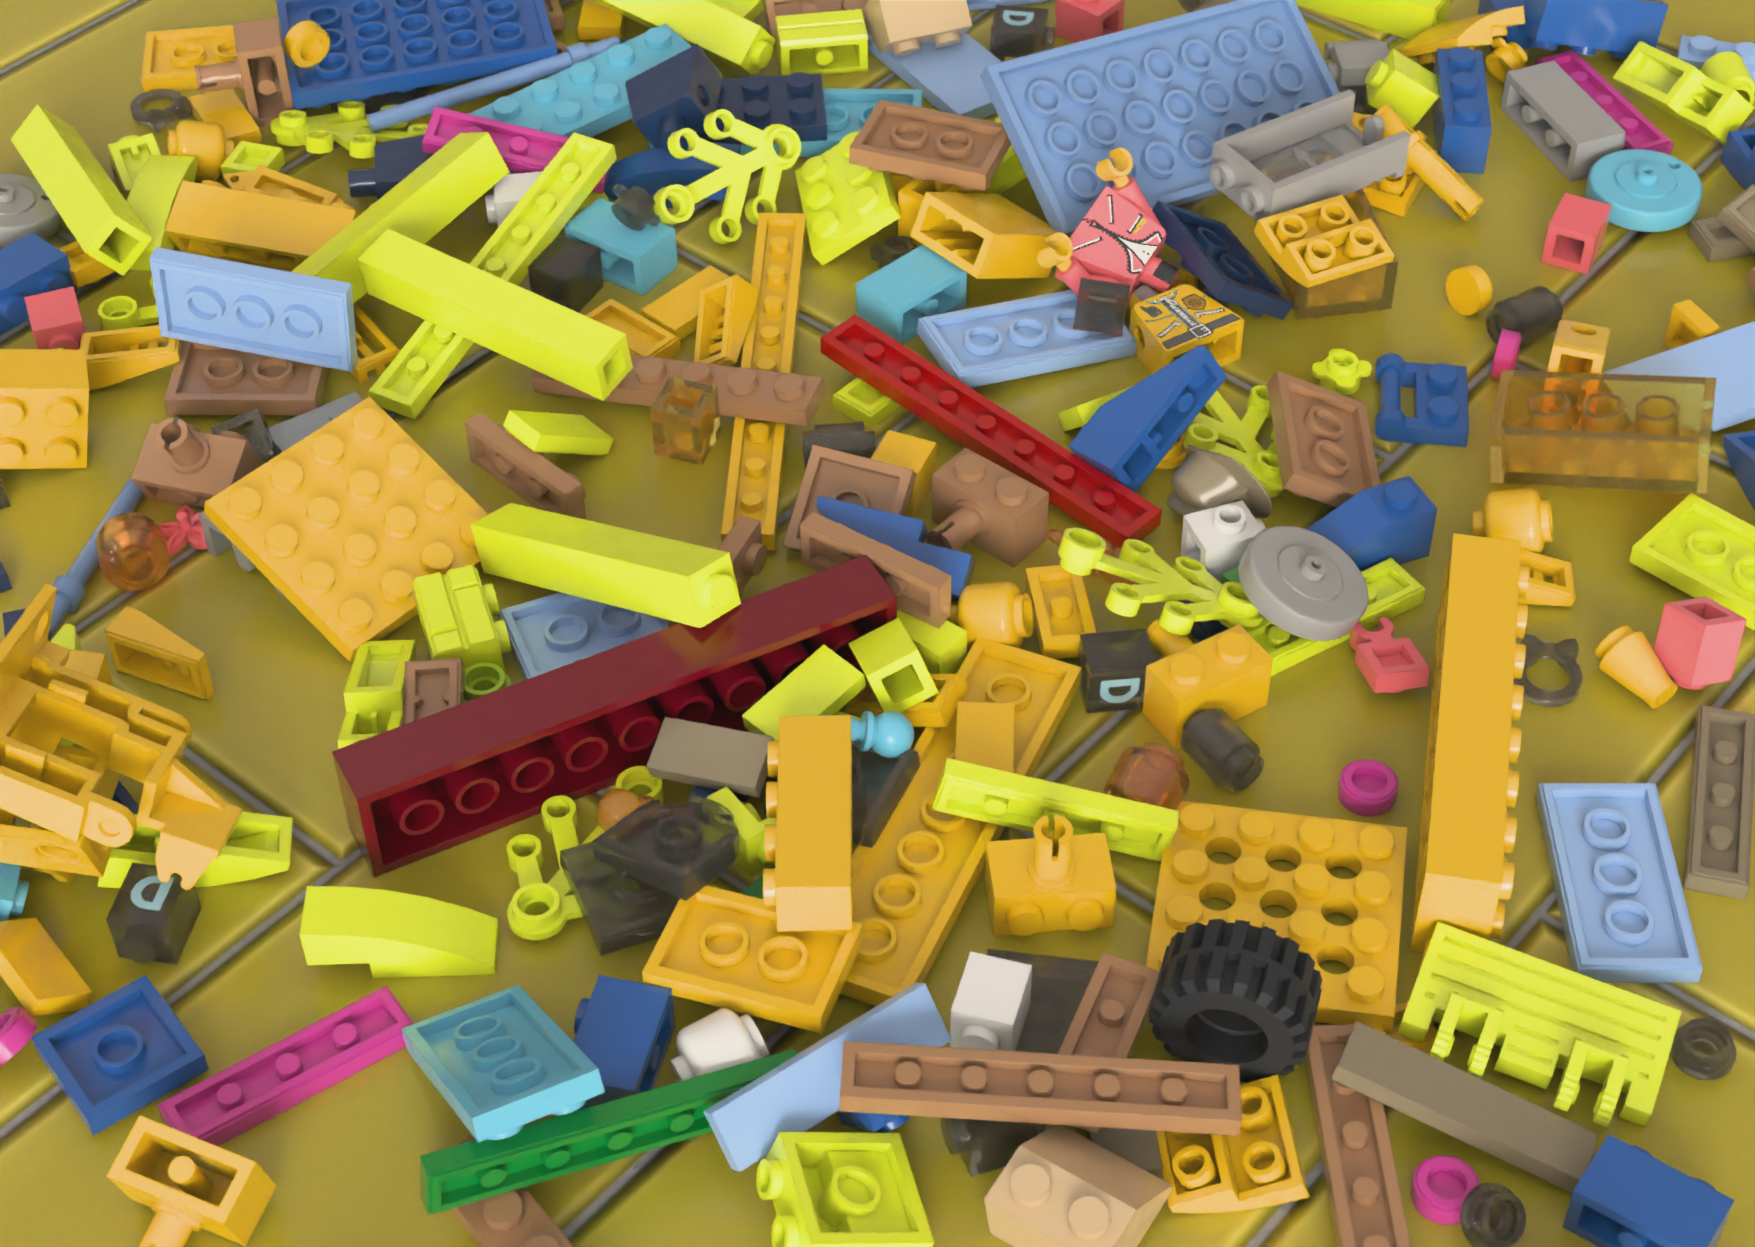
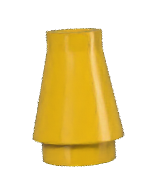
(1634, 664)

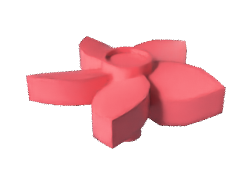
(185, 530)

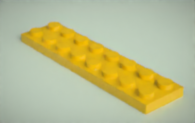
(928, 859)

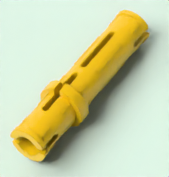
(1432, 167)

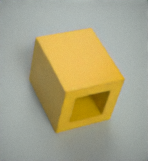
(911, 454)

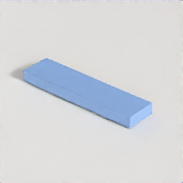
(809, 1084)

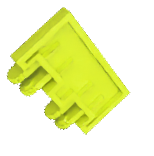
(1542, 1022)

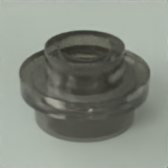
(1708, 1037)
(1506, 1216)

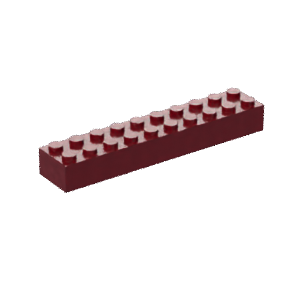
(590, 719)

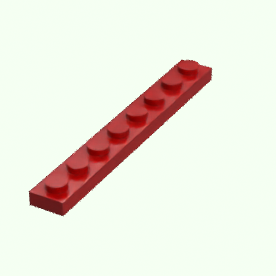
(990, 431)

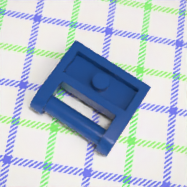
(1438, 402)

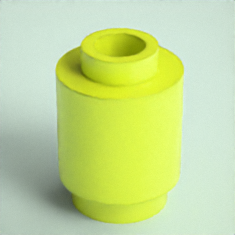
(1731, 71)

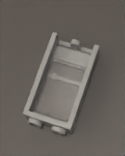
(1305, 158)

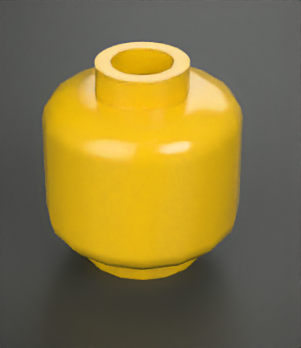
(205, 142)
(1516, 517)
(994, 613)

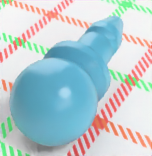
(886, 733)

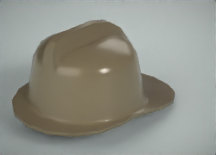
(1215, 480)

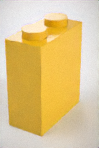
(982, 234)

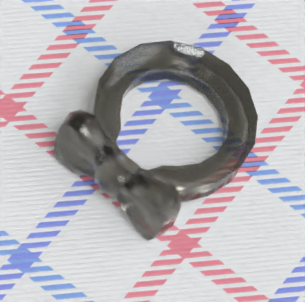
(157, 117)
(1565, 654)

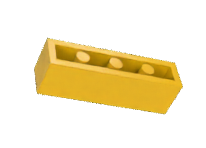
(252, 224)
(812, 824)

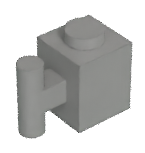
(1353, 60)

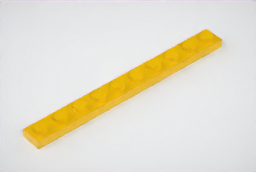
(769, 346)

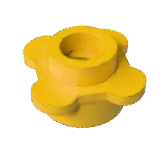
(1505, 58)

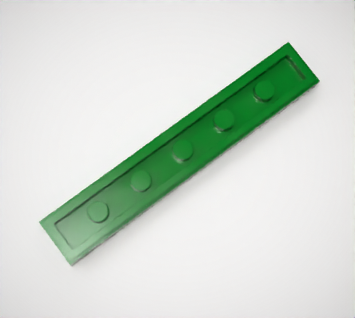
(581, 1138)

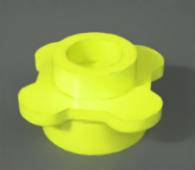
(1341, 371)

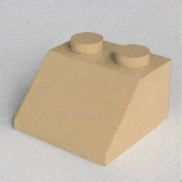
(910, 23)
(1072, 1195)

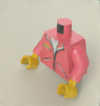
(1115, 239)

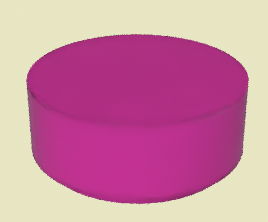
(1506, 352)
(1367, 787)
(15, 1031)
(1441, 1187)

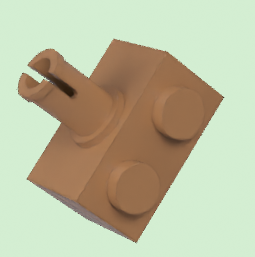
(257, 70)
(191, 466)
(988, 508)

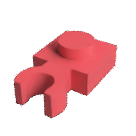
(1388, 662)

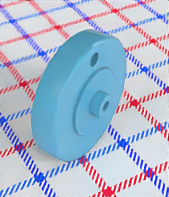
(1645, 189)

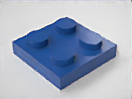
(119, 1054)

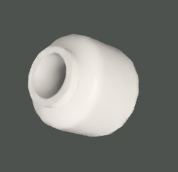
(716, 1044)

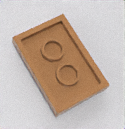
(930, 145)
(235, 382)
(1321, 441)

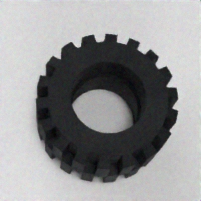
(1236, 998)

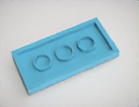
(502, 1063)

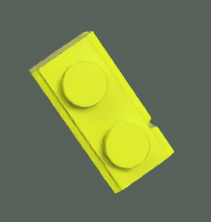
(822, 42)
(459, 619)

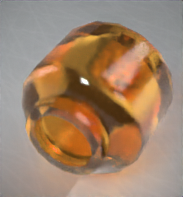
(132, 551)
(1149, 776)

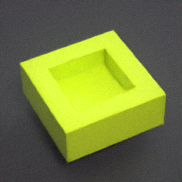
(250, 155)

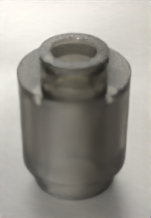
(1529, 312)
(843, 437)
(1222, 749)

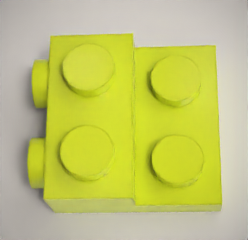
(842, 1191)

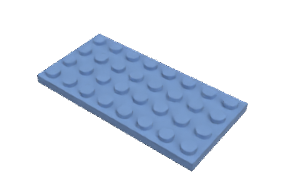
(1159, 95)

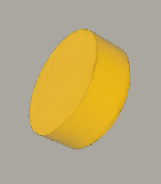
(306, 44)
(1469, 289)

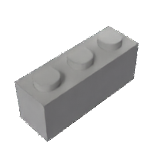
(1560, 118)

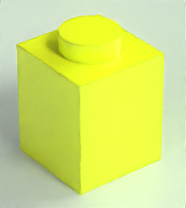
(1403, 86)
(893, 667)

